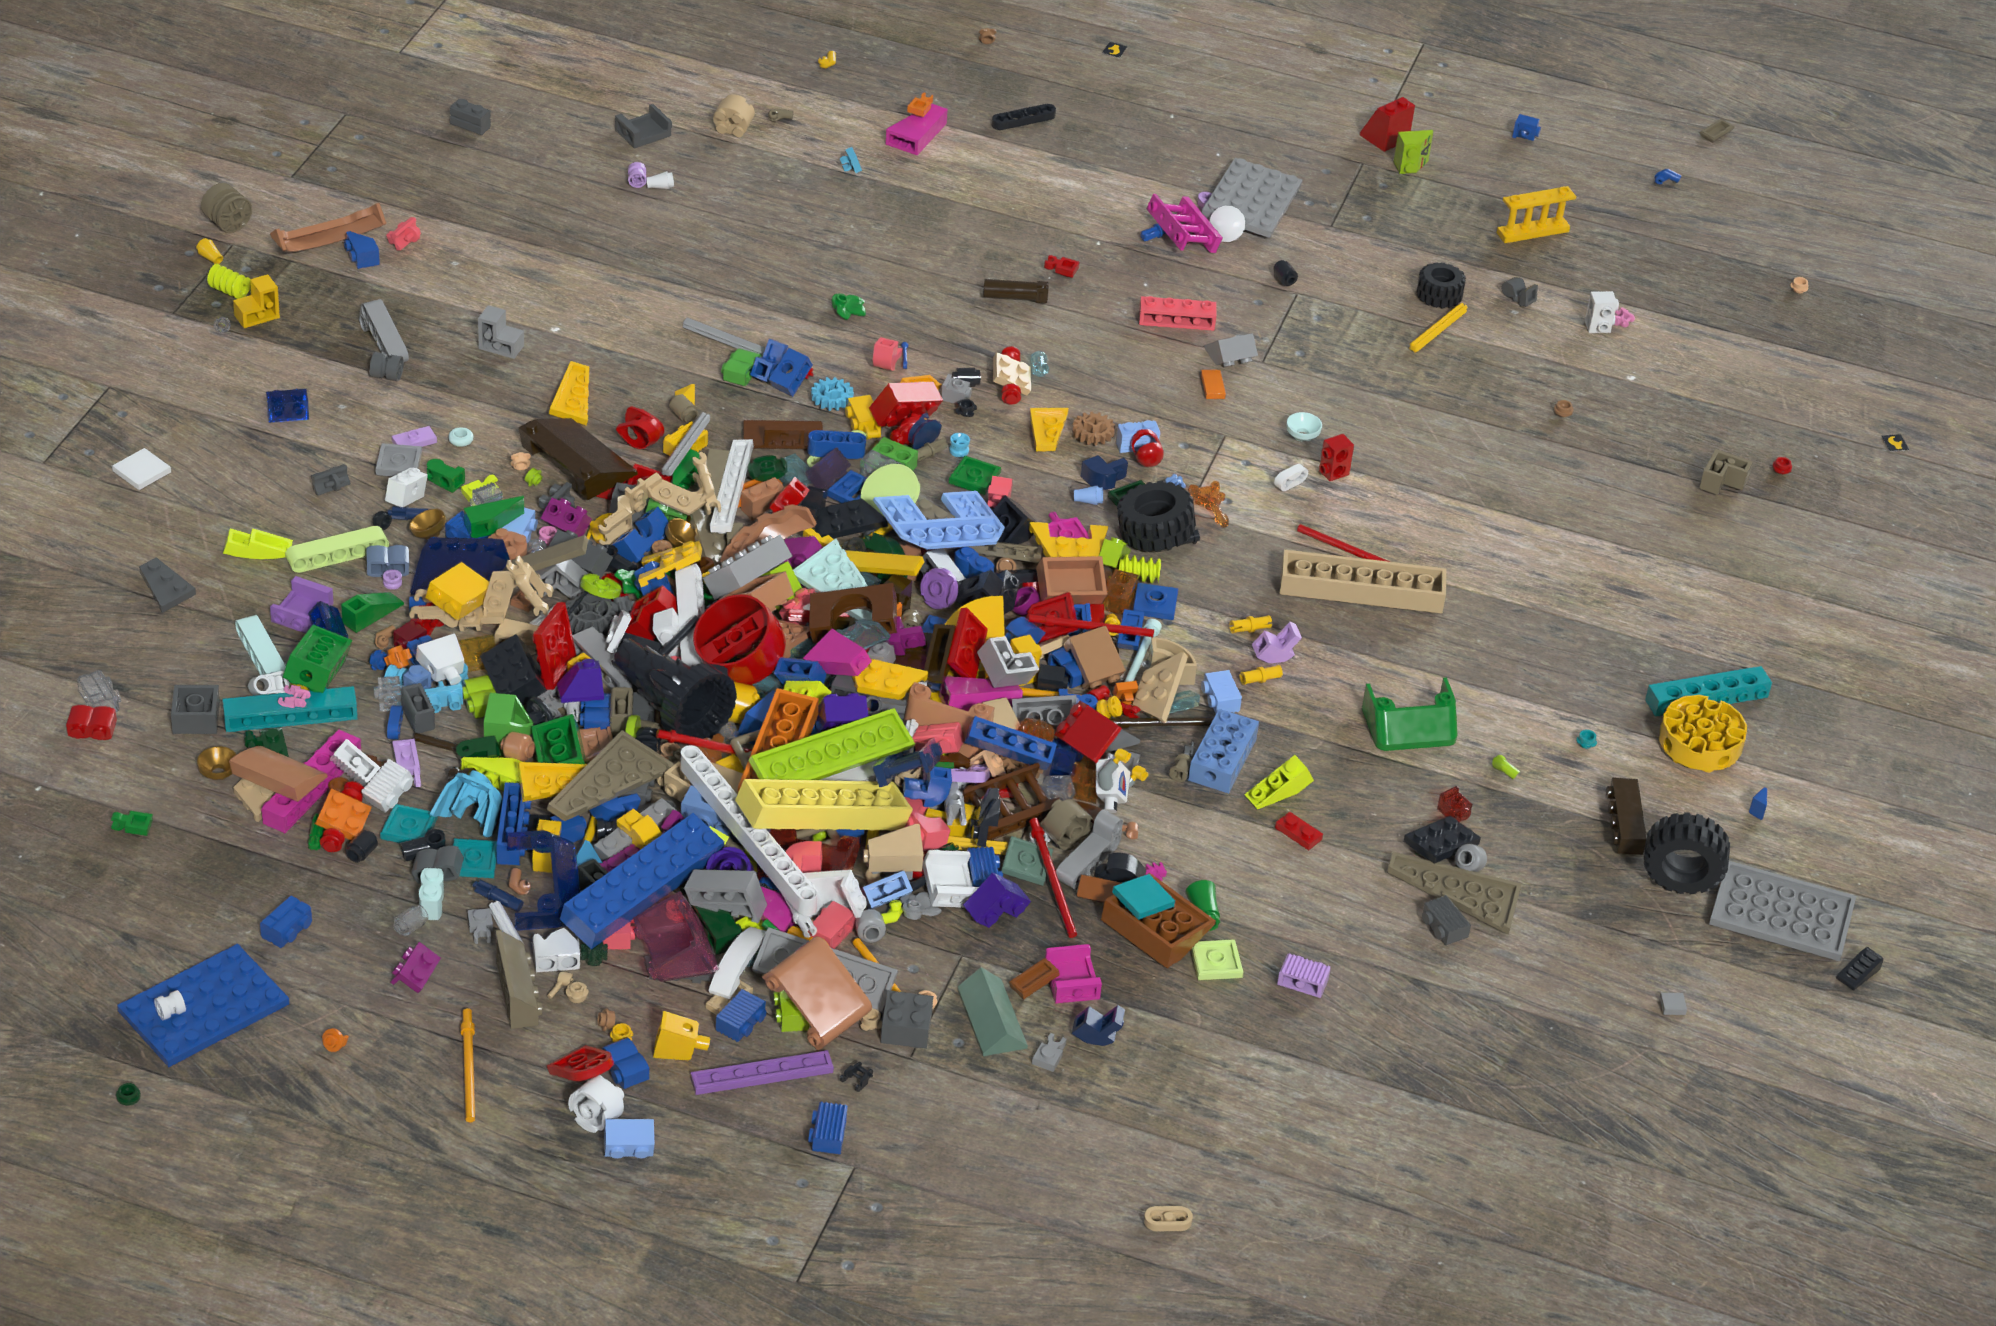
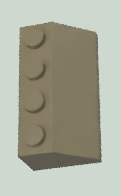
(517, 981)

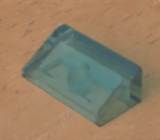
(1185, 700)

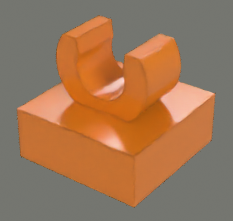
(1126, 691)

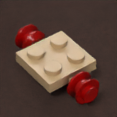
(1011, 374)

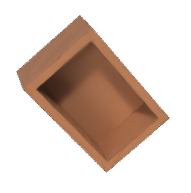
(1078, 575)
(769, 589)

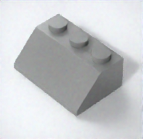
(1048, 709)

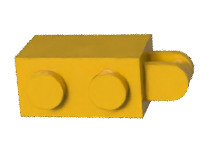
(861, 416)

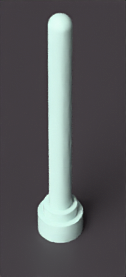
(1150, 624)

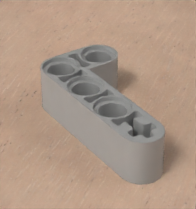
(376, 319)
(1093, 850)

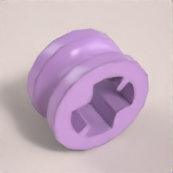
(392, 584)

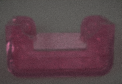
(675, 940)

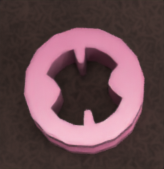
(547, 533)

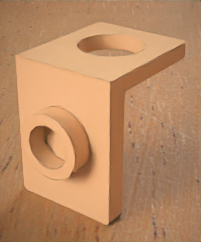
(992, 760)

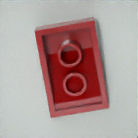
(1087, 731)

